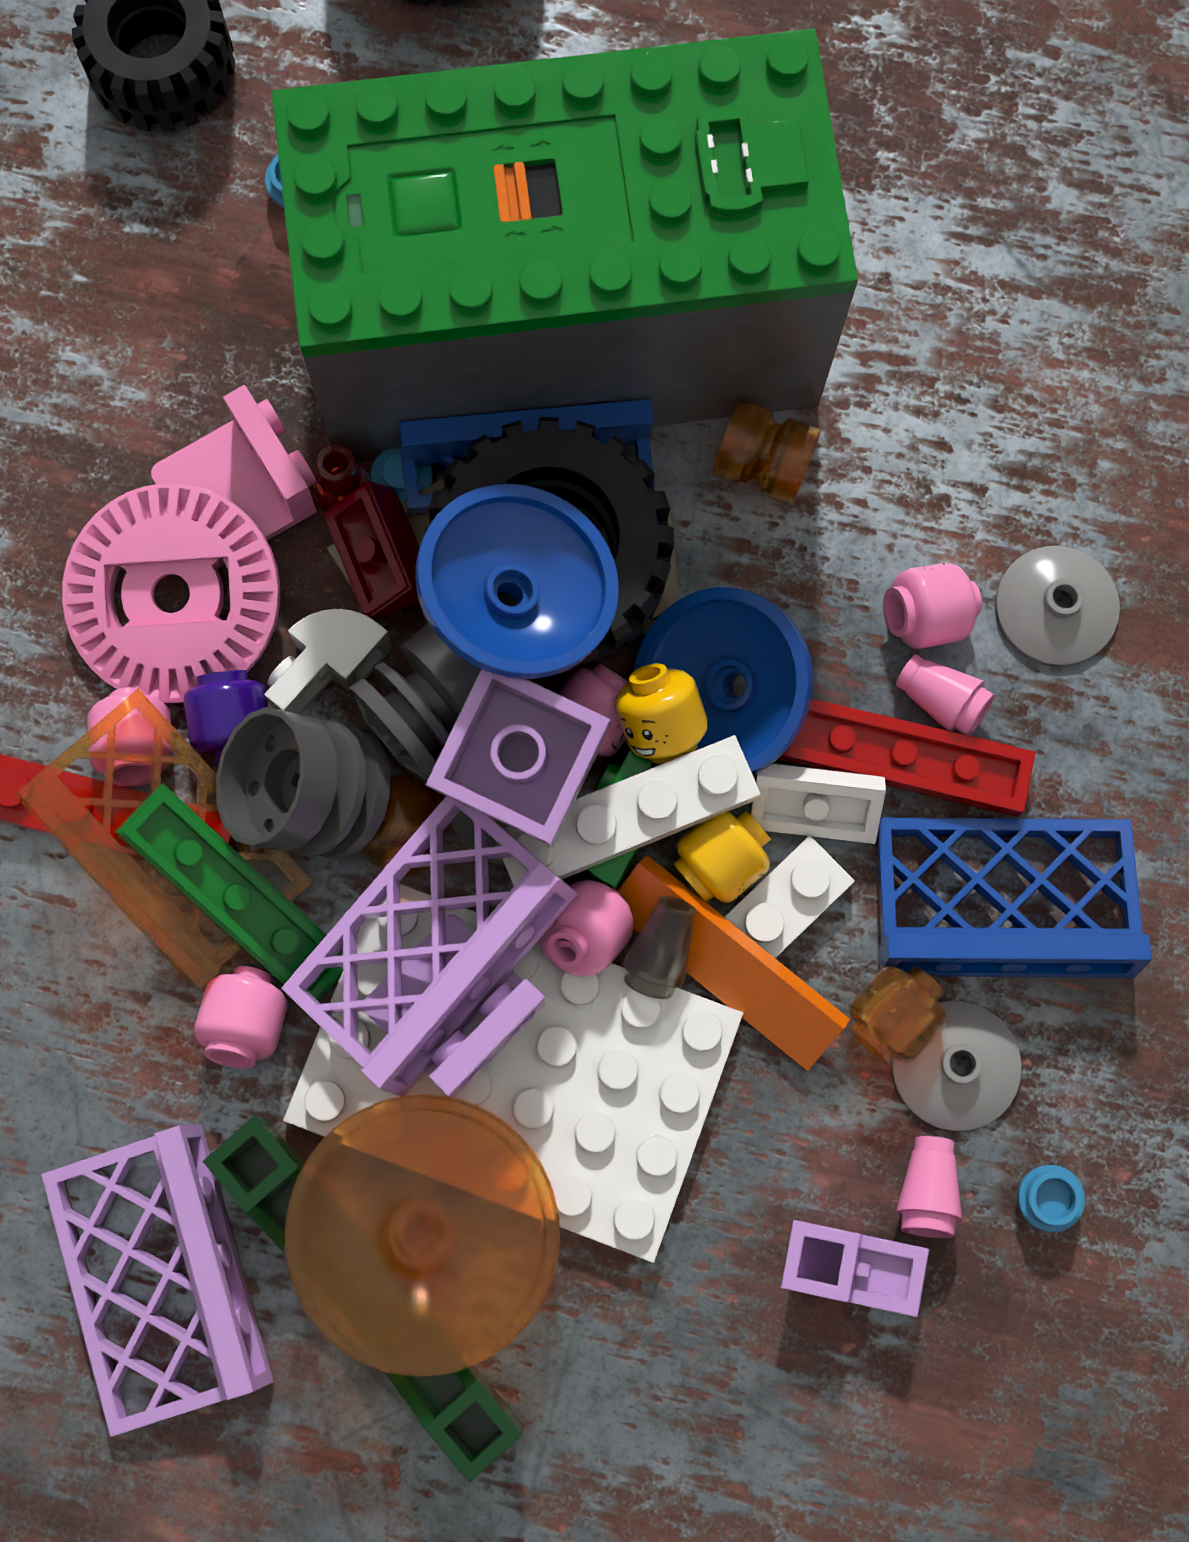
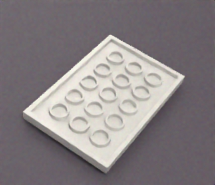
(593, 1083)

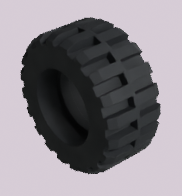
(600, 482)

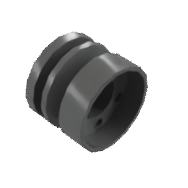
(417, 709)
(302, 784)

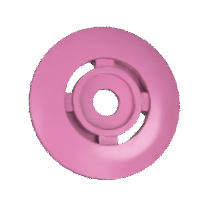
(157, 535)

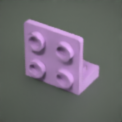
(488, 1030)

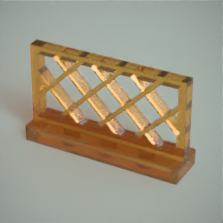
(111, 865)

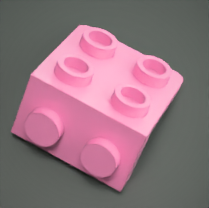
(247, 467)

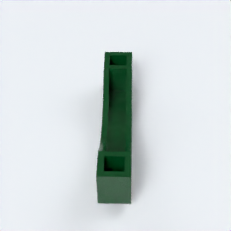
(453, 1407)

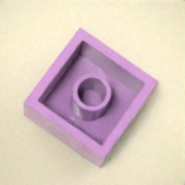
(519, 754)

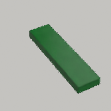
(225, 887)

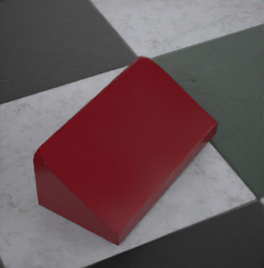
(376, 548)

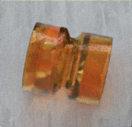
(766, 451)

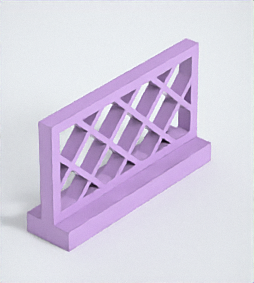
(457, 987)
(212, 1276)

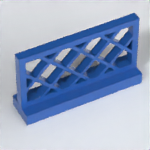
(1019, 950)

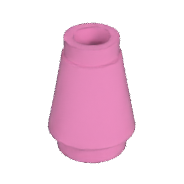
(946, 694)
(930, 1190)

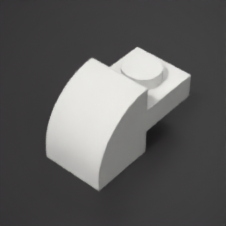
(333, 646)

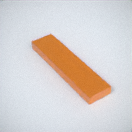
(741, 970)

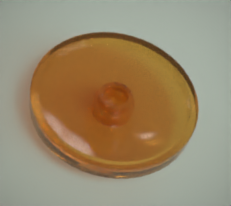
(421, 1235)

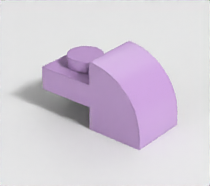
(855, 1268)

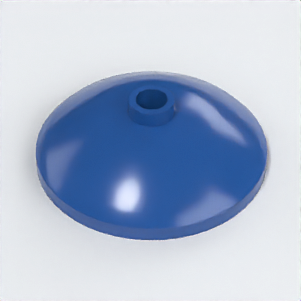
(538, 553)
(729, 635)

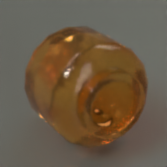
(406, 811)
(897, 1014)

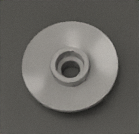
(1040, 626)
(955, 1101)

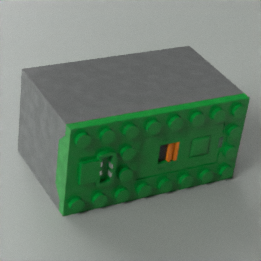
(568, 235)

